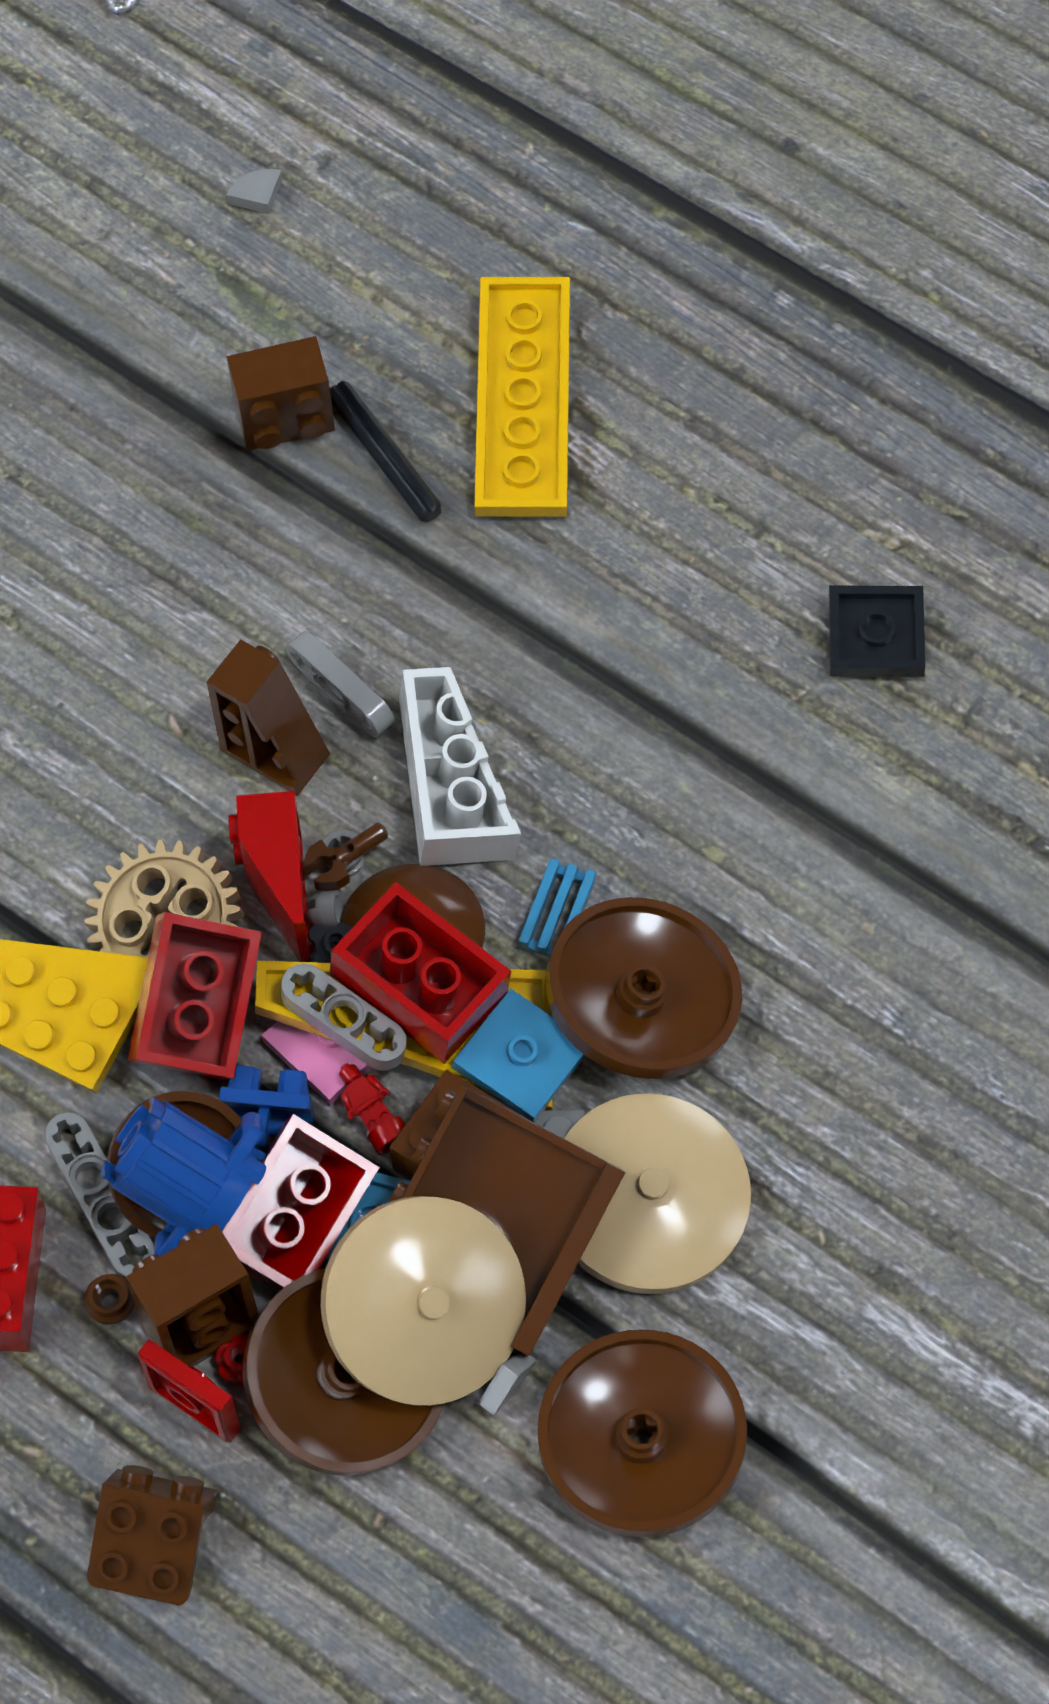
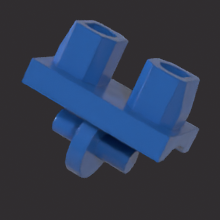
(274, 1108)

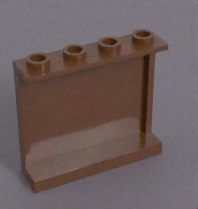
(525, 1181)

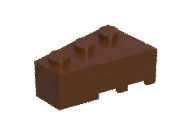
(264, 719)

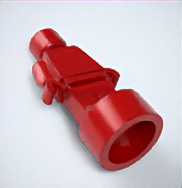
(365, 1099)

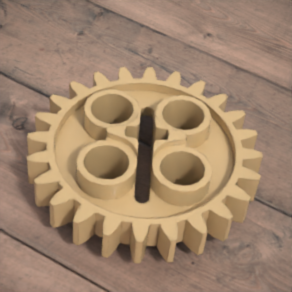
(125, 899)

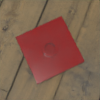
(189, 1391)

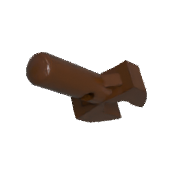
(340, 857)

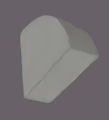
(256, 190)
(507, 1381)

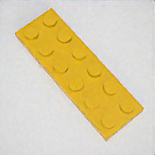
(523, 397)

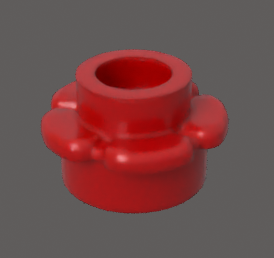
(226, 1356)

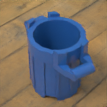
(185, 1169)

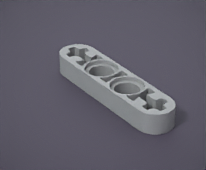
(96, 1200)

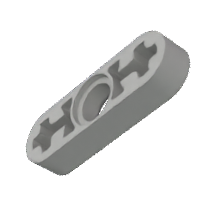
(340, 684)
(323, 984)

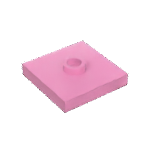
(315, 1056)

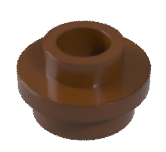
(104, 1286)

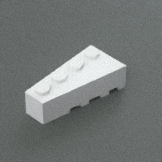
(452, 788)

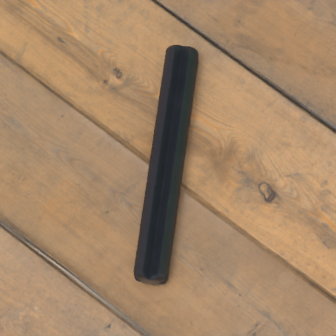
(385, 452)

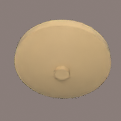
(679, 1196)
(423, 1300)

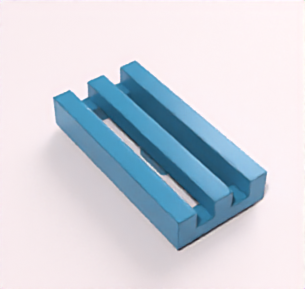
(569, 875)

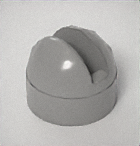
(325, 908)

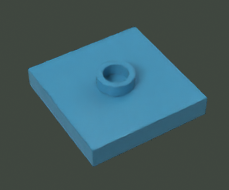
(519, 1056)

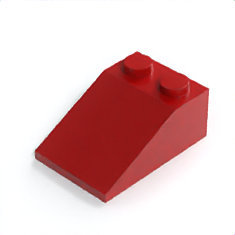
(270, 847)

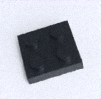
(876, 631)

